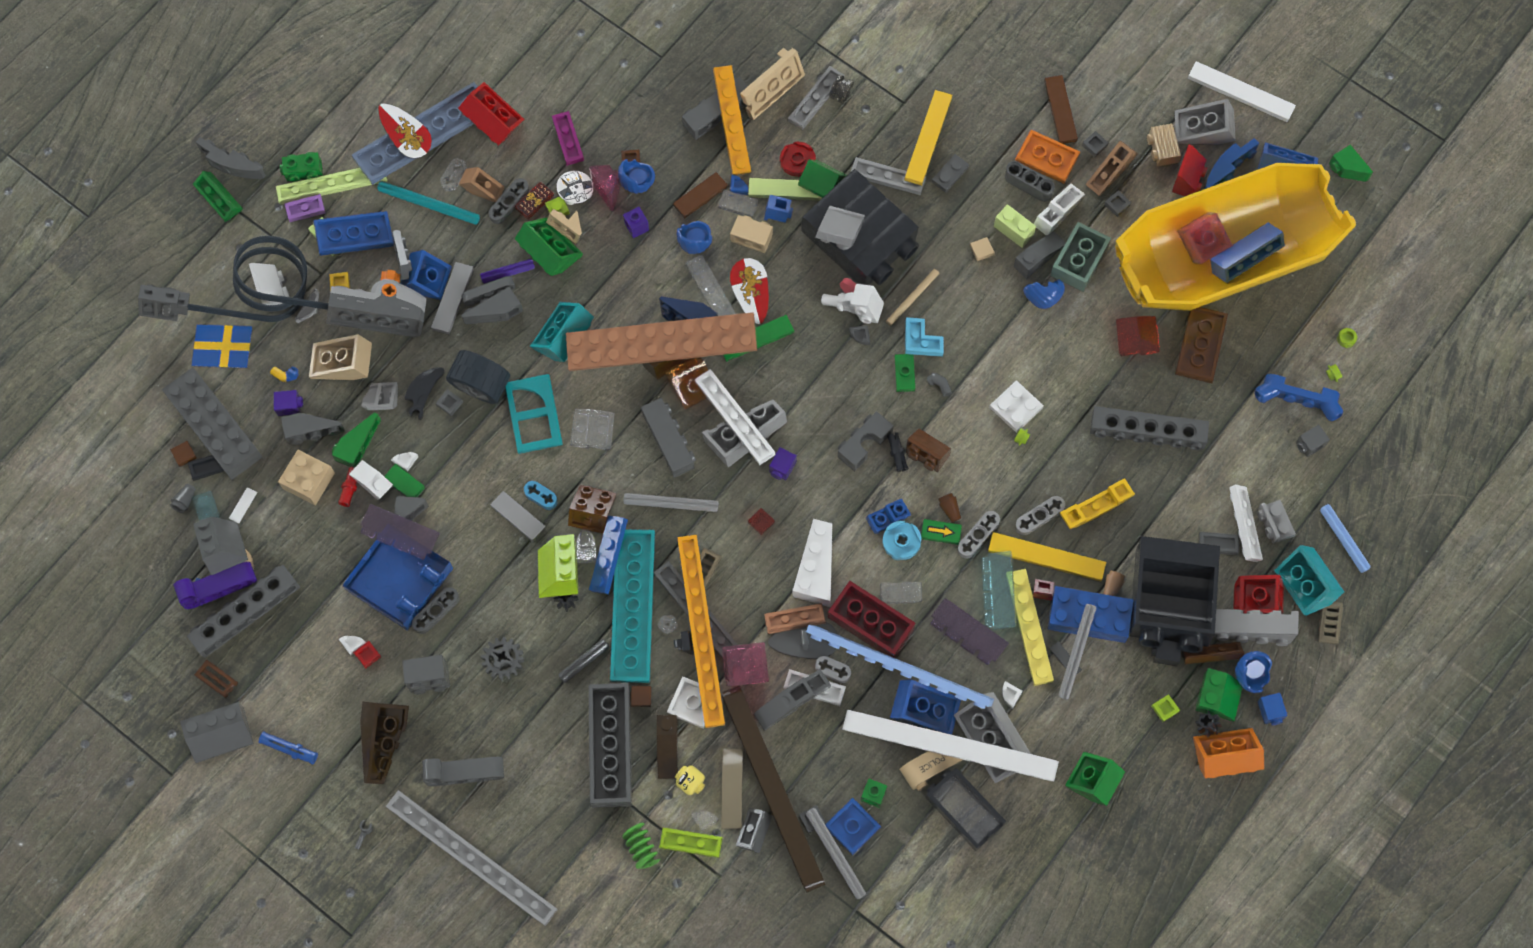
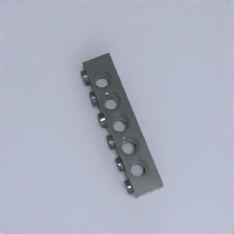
(1158, 423)
(239, 621)

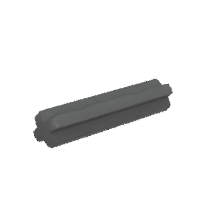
(583, 661)

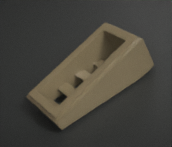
(713, 565)
(1337, 623)

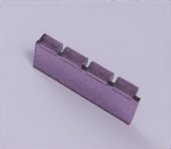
(403, 531)
(974, 633)

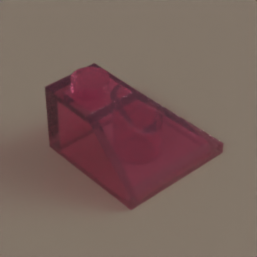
(606, 183)

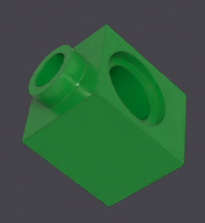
(874, 793)

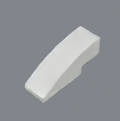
(1058, 209)

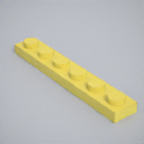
(1031, 630)

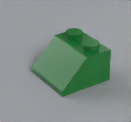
(1219, 695)
(1095, 778)

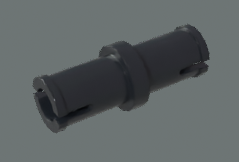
(897, 452)

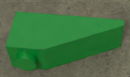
(354, 444)

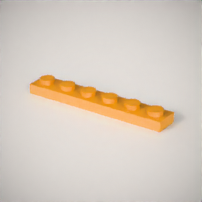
(731, 120)

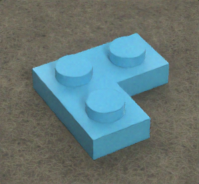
(918, 343)

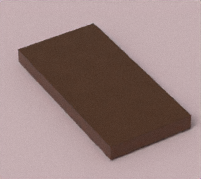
(1201, 344)

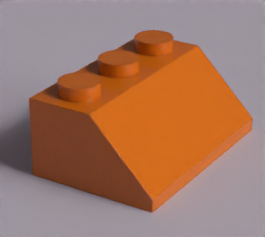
(1229, 753)

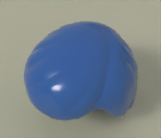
(636, 176)
(694, 237)
(1043, 296)
(1253, 671)

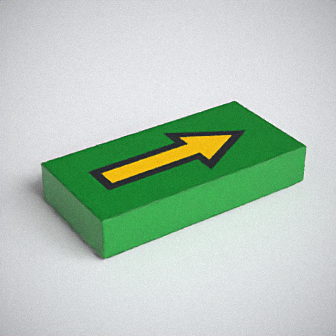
(941, 532)

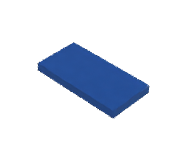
(353, 233)

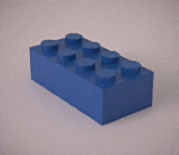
(1109, 621)

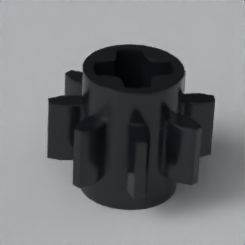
(570, 601)
(1212, 727)

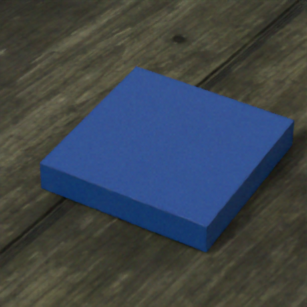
(852, 826)

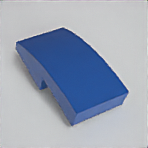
(890, 513)

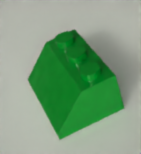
(547, 246)

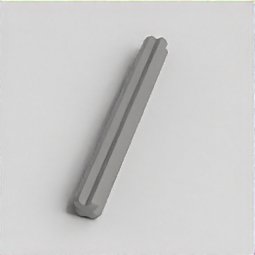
(670, 502)
(1077, 651)
(835, 853)

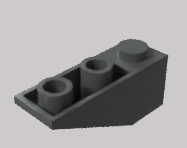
(497, 308)
(305, 427)

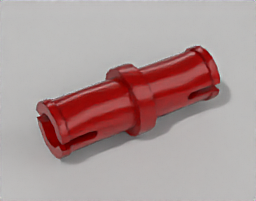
(348, 488)

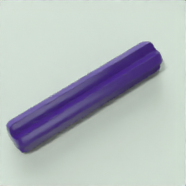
(506, 271)

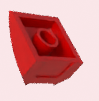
(1259, 593)

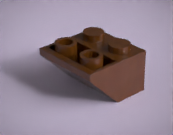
(927, 450)

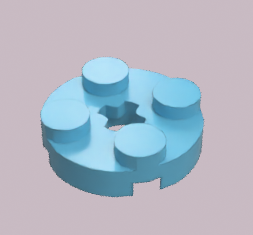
(907, 531)

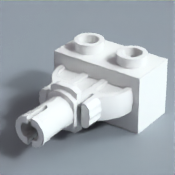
(863, 302)

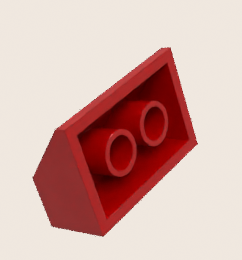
(490, 113)

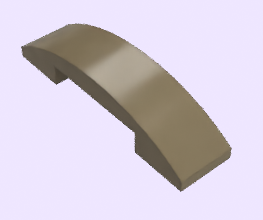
(732, 789)

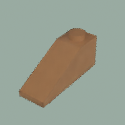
(1111, 168)

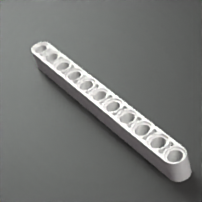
(951, 745)

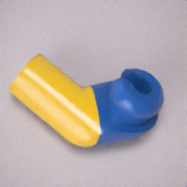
(286, 376)

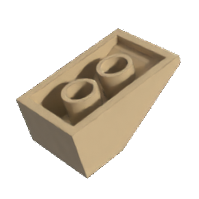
(341, 358)

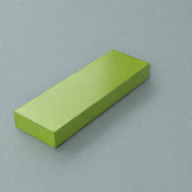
(690, 842)

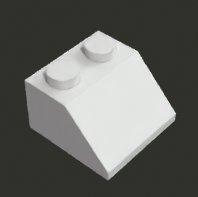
(268, 281)

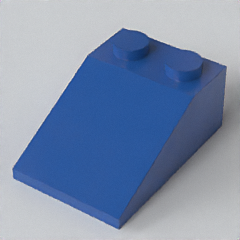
(925, 707)

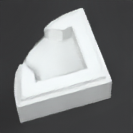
(405, 460)
(352, 643)
(1010, 694)

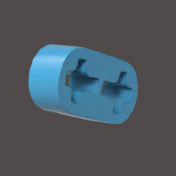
(543, 491)

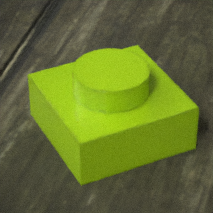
(557, 204)
(1165, 708)

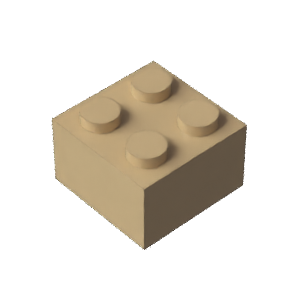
(306, 477)

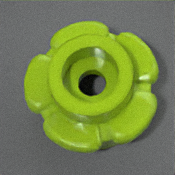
(1333, 373)
(1022, 436)

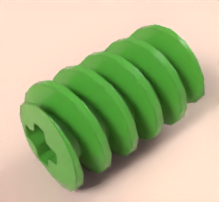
(639, 847)

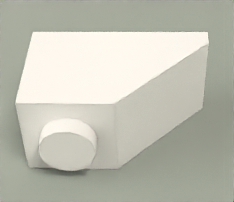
(371, 479)

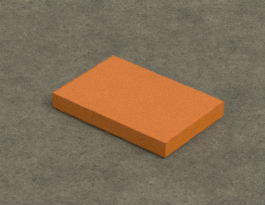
(1047, 156)

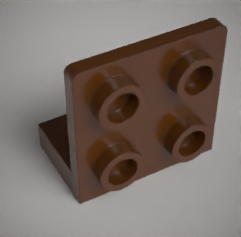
(590, 508)

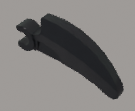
(421, 388)

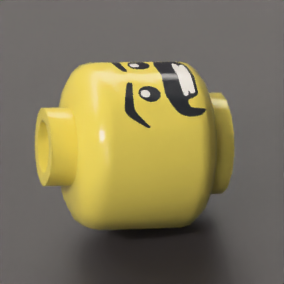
(690, 780)

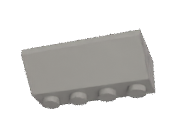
(991, 727)

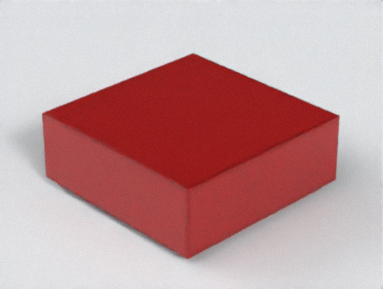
(367, 654)

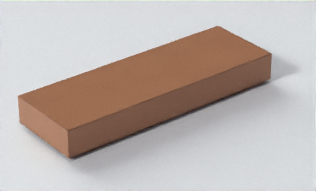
(794, 618)

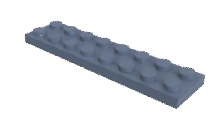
(442, 122)

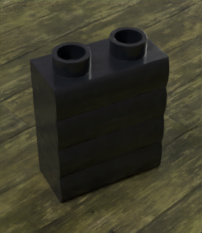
(882, 237)
(1174, 593)

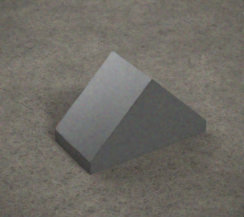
(409, 506)

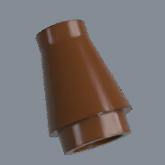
(950, 507)

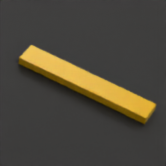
(928, 137)
(1048, 557)

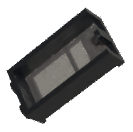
(965, 808)

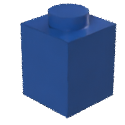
(1272, 709)

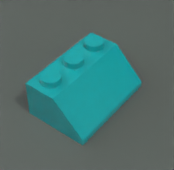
(564, 319)
(1309, 580)

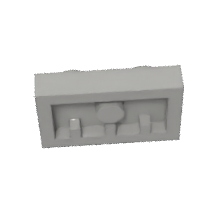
(1276, 521)

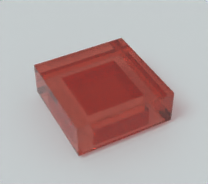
(761, 521)

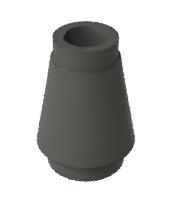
(183, 498)

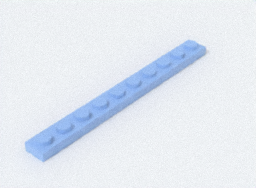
(907, 670)

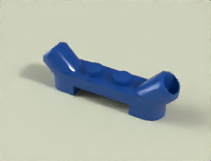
(1326, 400)

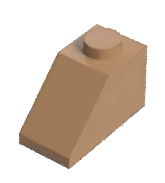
(481, 184)

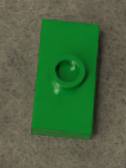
(904, 372)

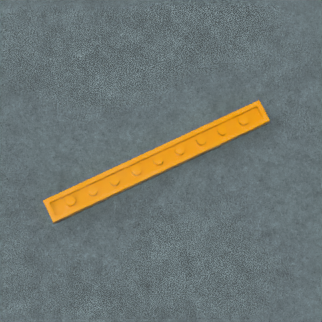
(701, 631)

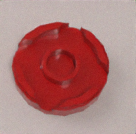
(795, 157)

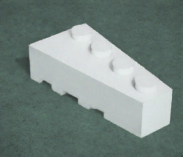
(814, 573)

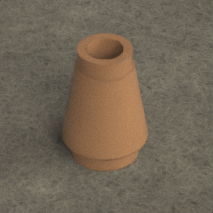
(1113, 583)

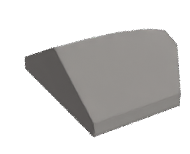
(307, 312)
(381, 396)

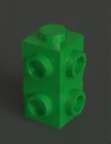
(301, 166)

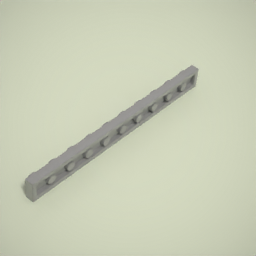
(472, 858)

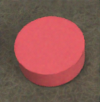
(847, 285)

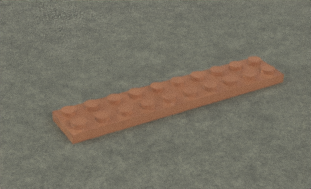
(661, 341)

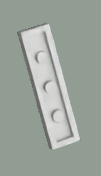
(1246, 524)

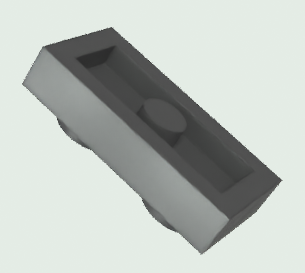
(950, 173)

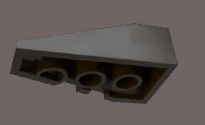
(380, 735)

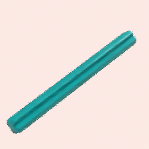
(428, 202)

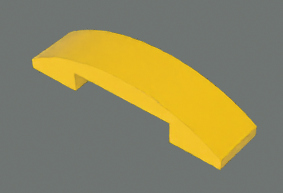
(1097, 505)

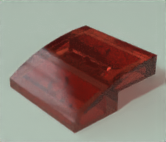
(1137, 335)

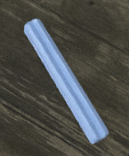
(1345, 538)

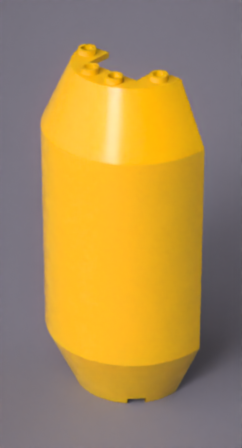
(1284, 194)

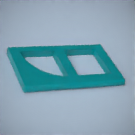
(542, 387)

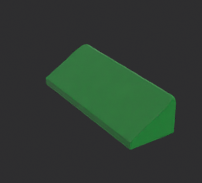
(217, 195)

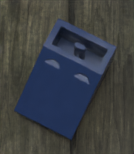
(679, 309)

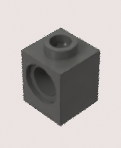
(1312, 441)

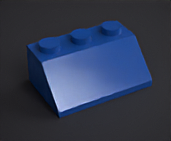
(1274, 154)

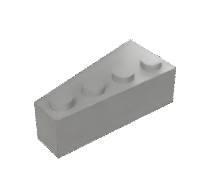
(727, 445)
(1256, 626)

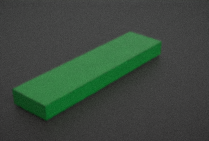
(768, 333)

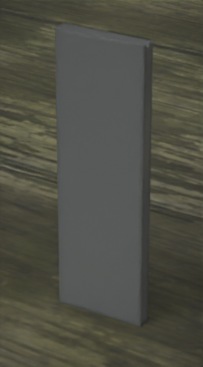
(1062, 655)

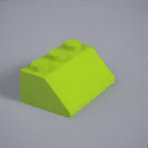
(558, 567)

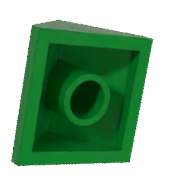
(819, 178)

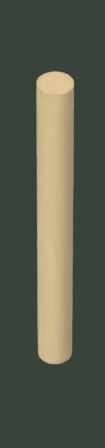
(912, 297)

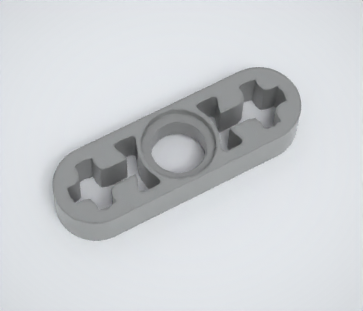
(983, 520)
(1031, 527)

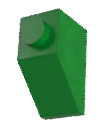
(1350, 165)

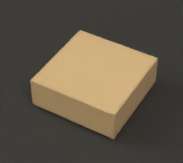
(982, 249)

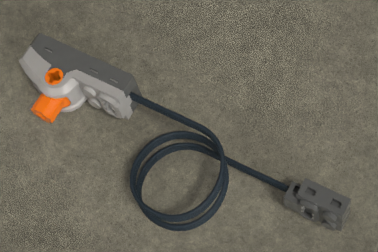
(385, 309)

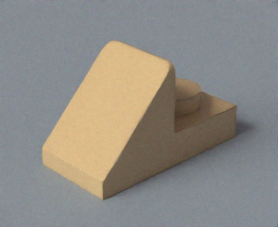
(569, 228)

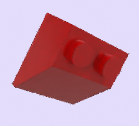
(1190, 172)

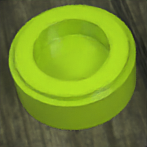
(1347, 337)

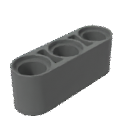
(1025, 173)

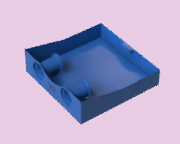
(397, 581)

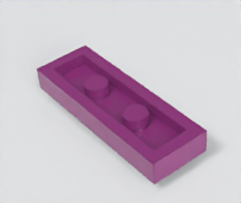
(567, 138)

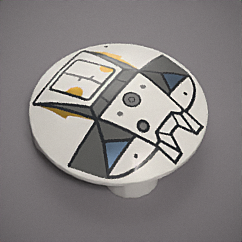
(574, 187)

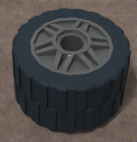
(478, 376)

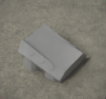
(840, 227)

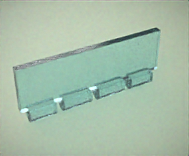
(1001, 588)

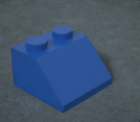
(428, 275)

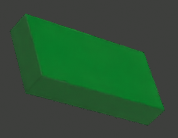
(404, 482)

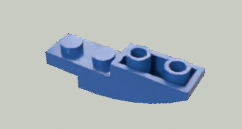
(1229, 161)

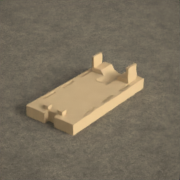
(773, 83)

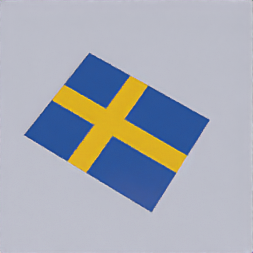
(221, 346)

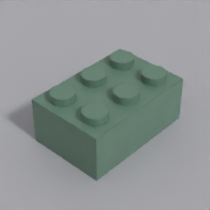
(1080, 256)

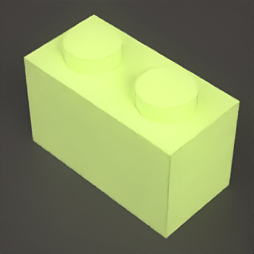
(1014, 226)

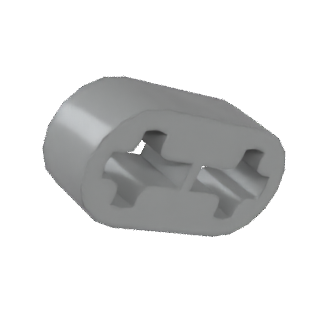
(835, 665)

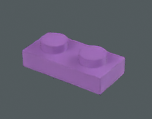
(305, 208)

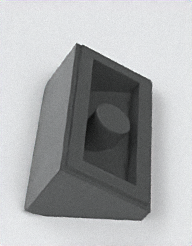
(754, 830)

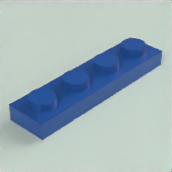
(608, 554)

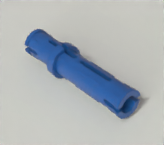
(267, 739)

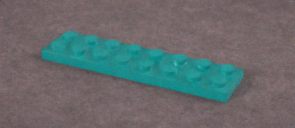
(633, 608)

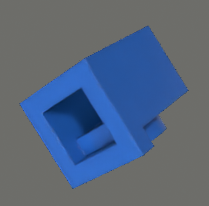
(778, 209)

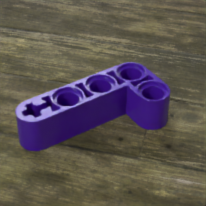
(214, 586)

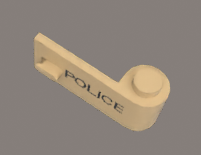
(924, 767)

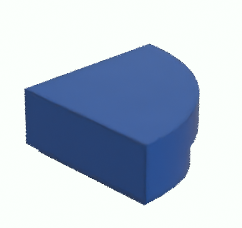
(738, 185)

